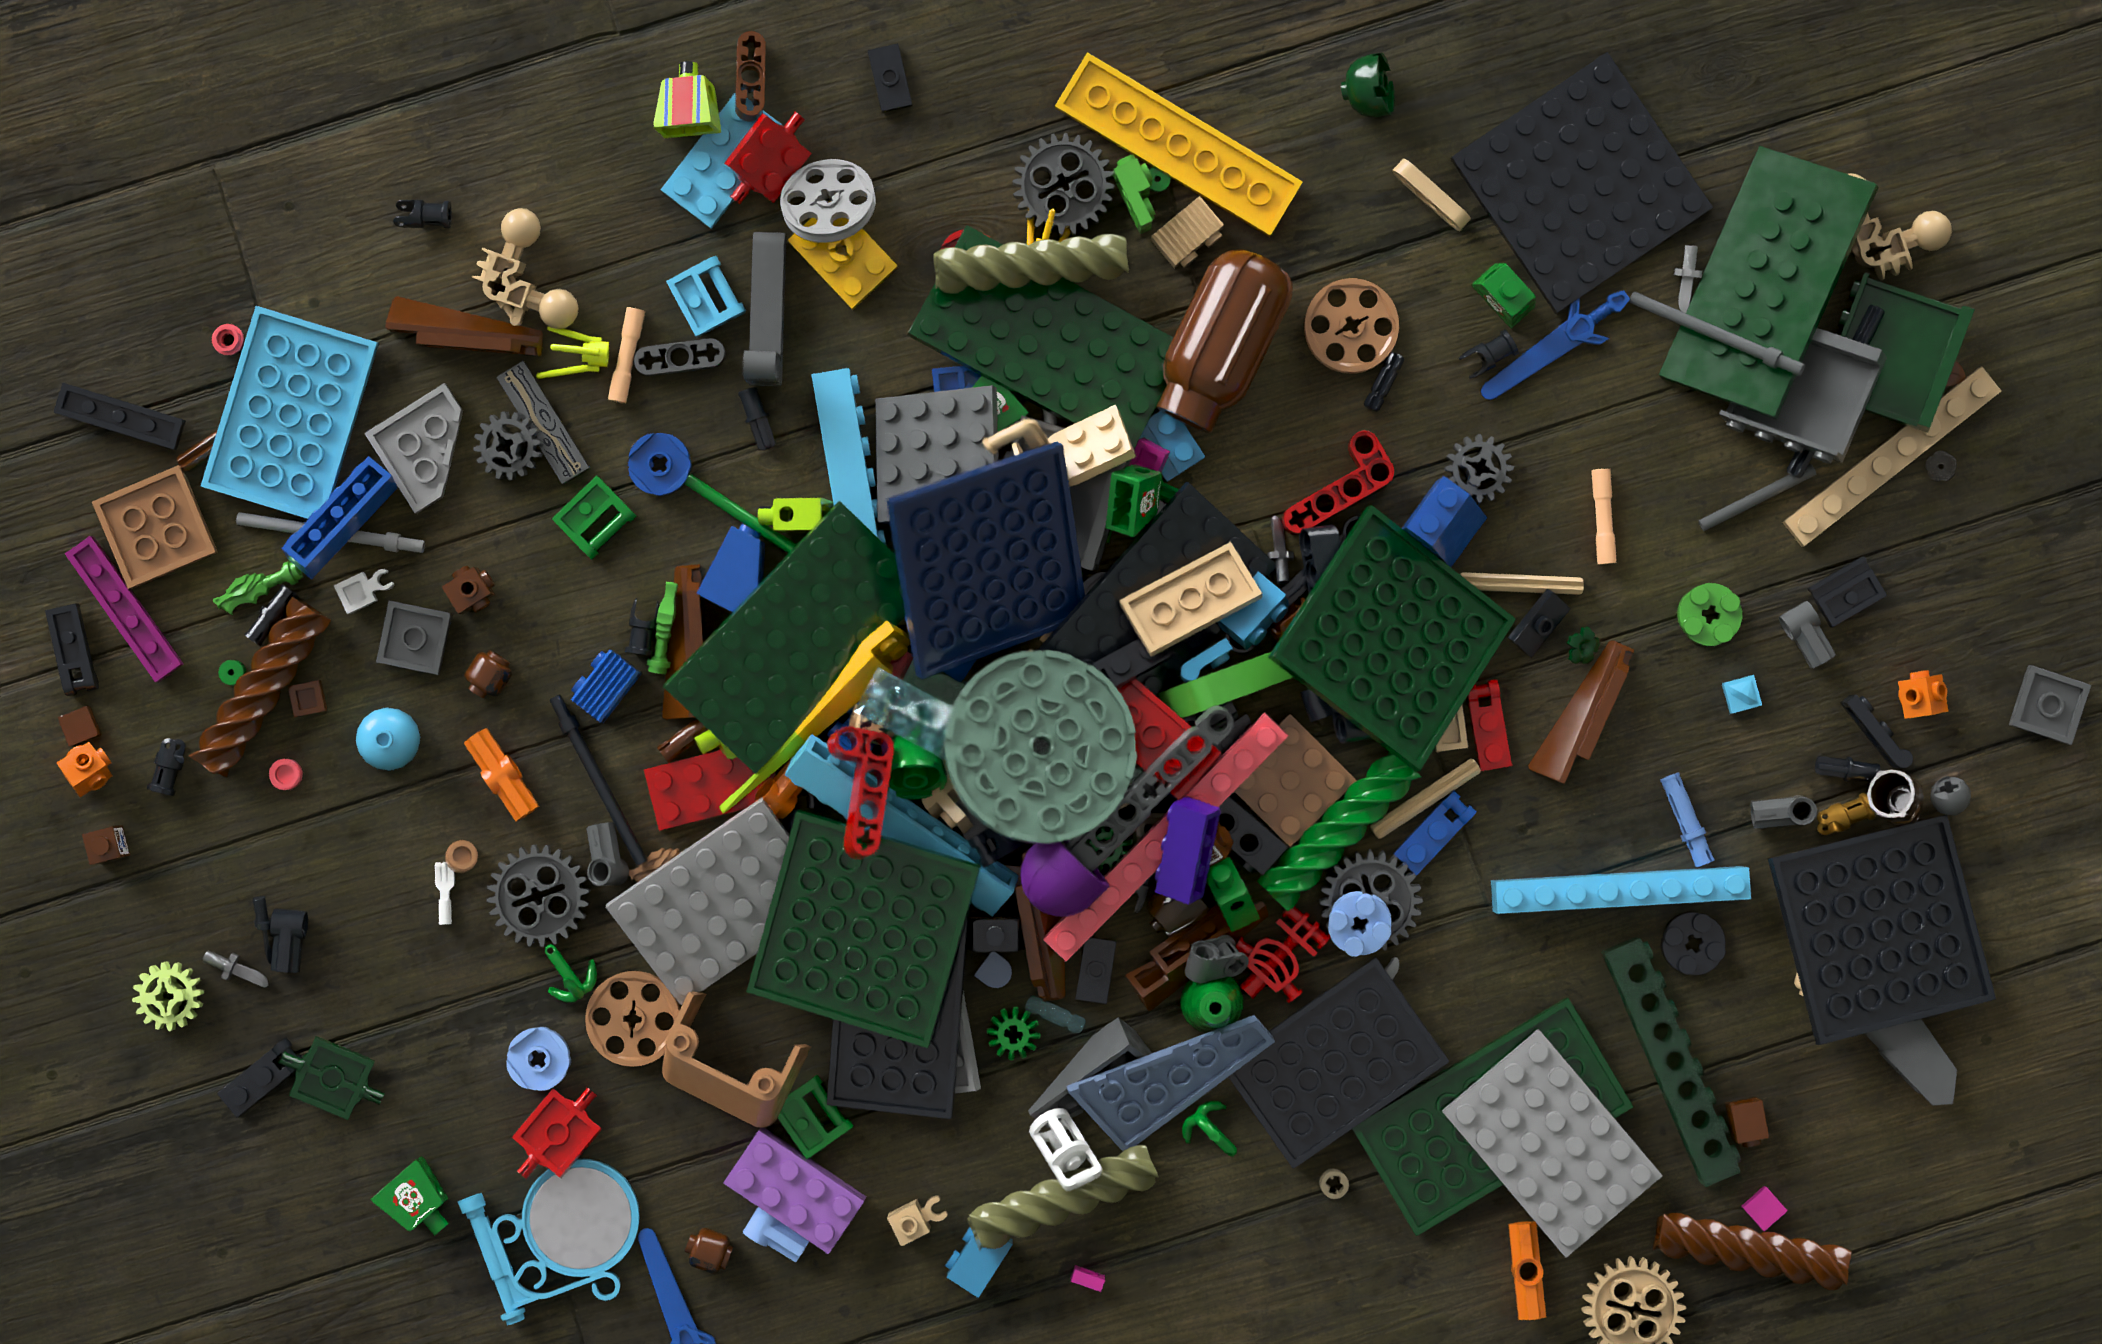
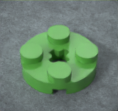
(1724, 603)

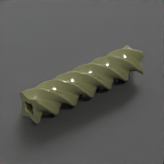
(1041, 261)
(1050, 1204)

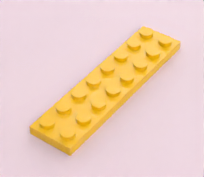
(1178, 144)

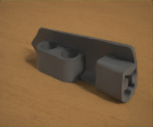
(1918, 1060)

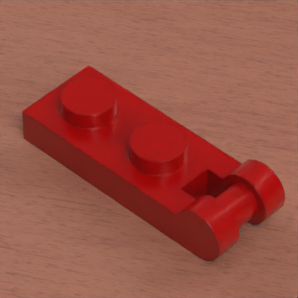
(1489, 727)

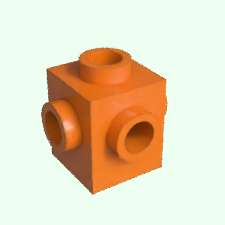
(1923, 695)
(85, 768)

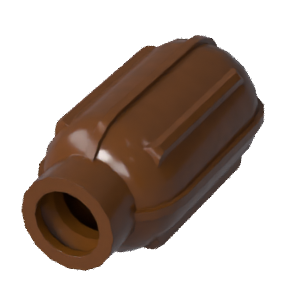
(1223, 337)

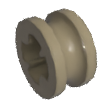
(1325, 1187)

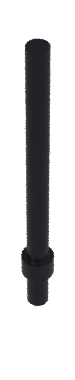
(569, 726)

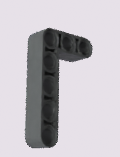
(765, 356)

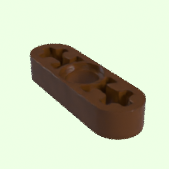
(758, 66)

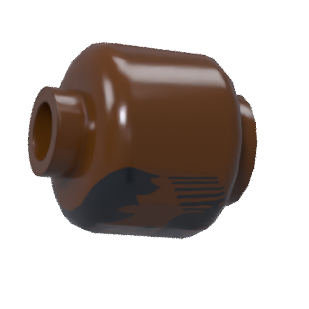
(488, 674)
(709, 1250)

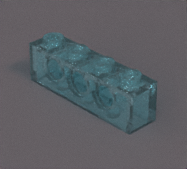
(905, 711)

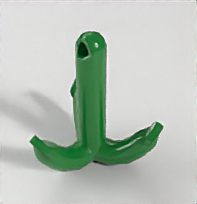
(571, 982)
(1208, 1127)

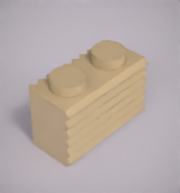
(1187, 233)

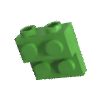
(1134, 186)

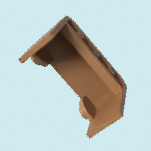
(754, 1103)

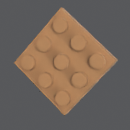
(154, 527)
(1295, 783)

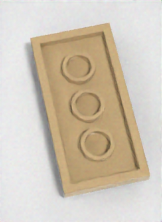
(1190, 599)

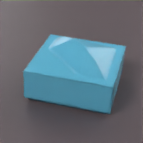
(1741, 694)

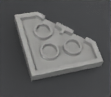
(420, 446)

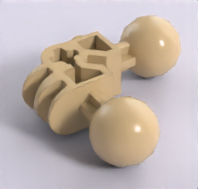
(521, 230)
(1929, 231)

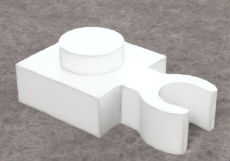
(359, 591)

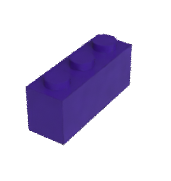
(1187, 850)

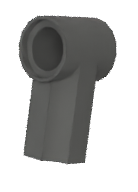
(1803, 627)
(1780, 812)
(605, 856)

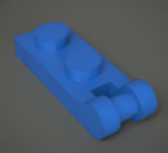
(1433, 833)

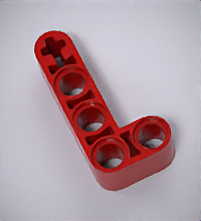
(1335, 490)
(861, 793)

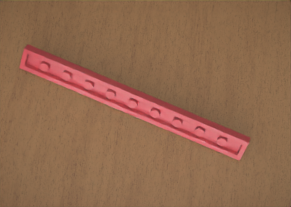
(1146, 854)

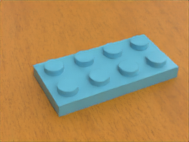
(702, 179)

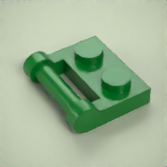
(586, 509)
(804, 1124)

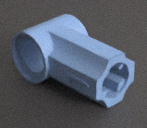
(769, 1231)

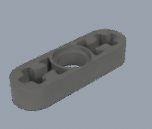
(657, 368)

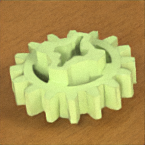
(168, 1008)

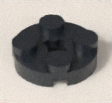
(1710, 949)

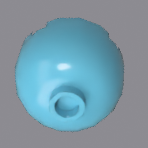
(388, 739)

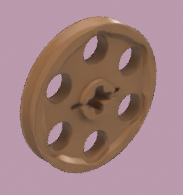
(1355, 311)
(620, 1008)

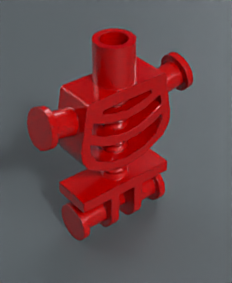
(1260, 977)

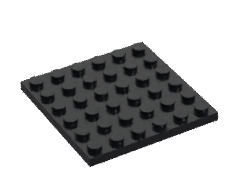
(1581, 182)
(1881, 929)

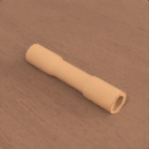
(630, 335)
(1602, 495)

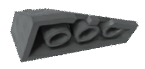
(1105, 1050)

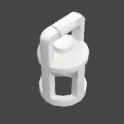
(1068, 1153)

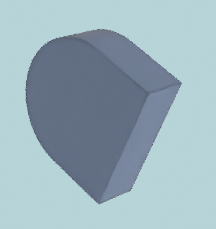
(994, 971)

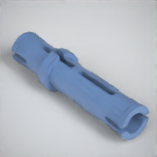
(1690, 827)

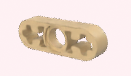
(1431, 194)

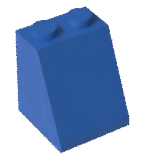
(1445, 520)
(735, 569)

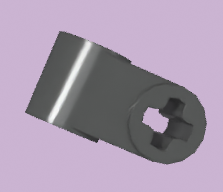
(1214, 960)

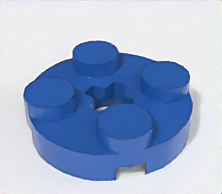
(658, 446)

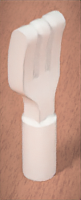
(444, 882)

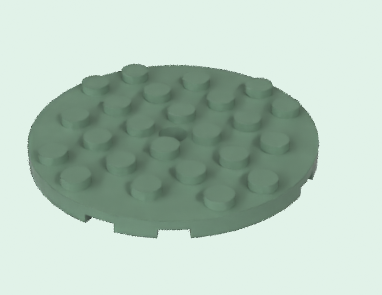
(993, 739)

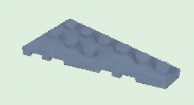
(1152, 1090)

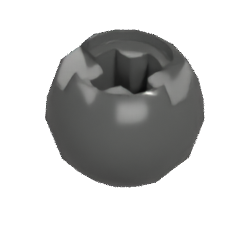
(1950, 795)

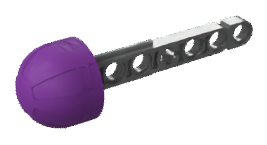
(1064, 874)

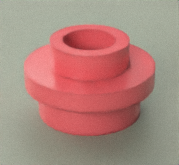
(219, 335)

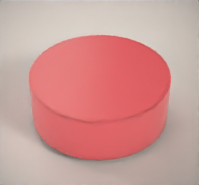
(285, 774)

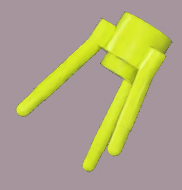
(594, 352)

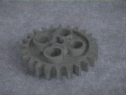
(1049, 159)
(1397, 892)
(548, 921)

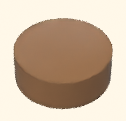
(461, 856)

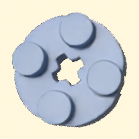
(1357, 941)
(556, 1060)

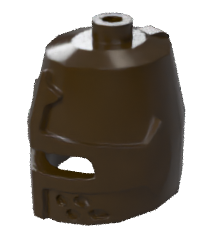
(1896, 797)
(1174, 915)

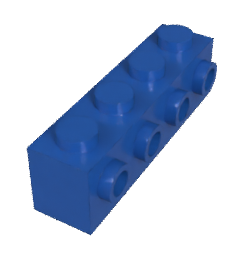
(339, 517)

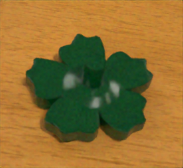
(1583, 646)

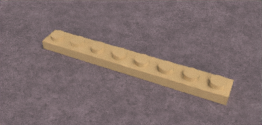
(1889, 459)

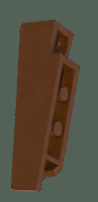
(460, 330)
(686, 632)
(1584, 716)
(1044, 964)
(1167, 971)

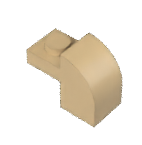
(943, 805)

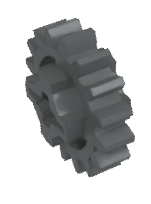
(1484, 455)
(515, 456)

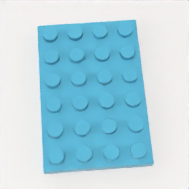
(289, 413)

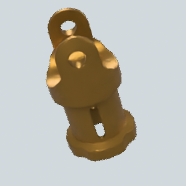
(1843, 815)

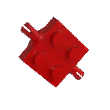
(767, 158)
(557, 1133)

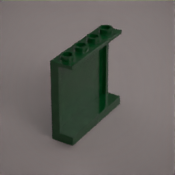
(1920, 348)

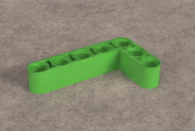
(1223, 686)

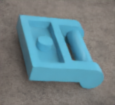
(696, 301)

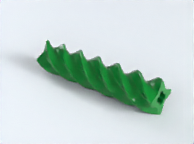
(1340, 827)

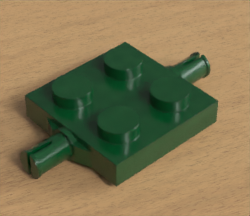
(331, 1077)

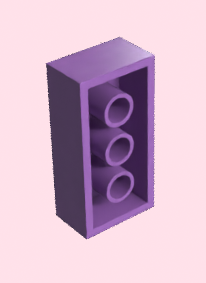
(795, 1190)

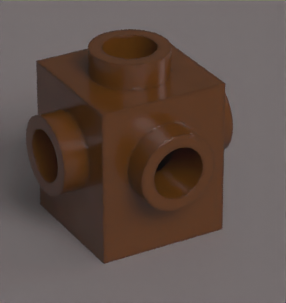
(458, 589)

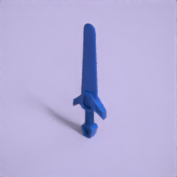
(1567, 336)
(674, 1308)

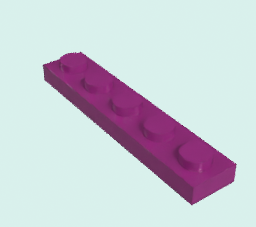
(124, 609)

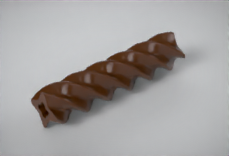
(260, 689)
(1745, 1248)

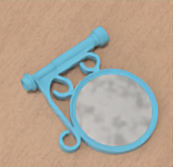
(571, 1226)

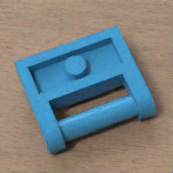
(1213, 656)

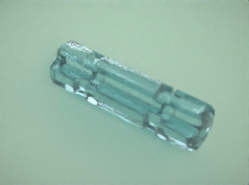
(1055, 1014)

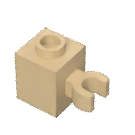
(912, 1221)

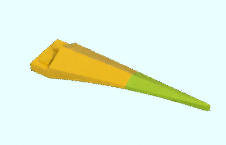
(875, 651)

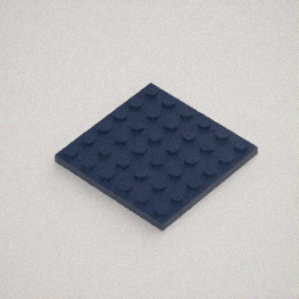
(987, 558)

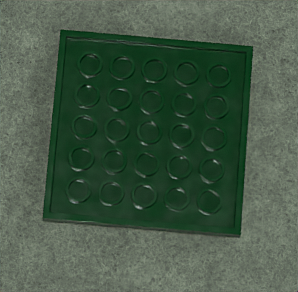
(1392, 638)
(864, 934)

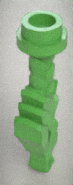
(249, 588)
(665, 619)

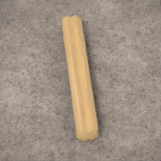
(1525, 583)
(1425, 798)

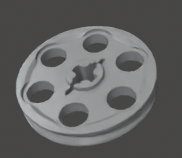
(826, 213)

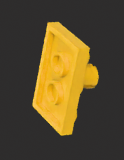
(849, 265)

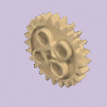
(1640, 1281)

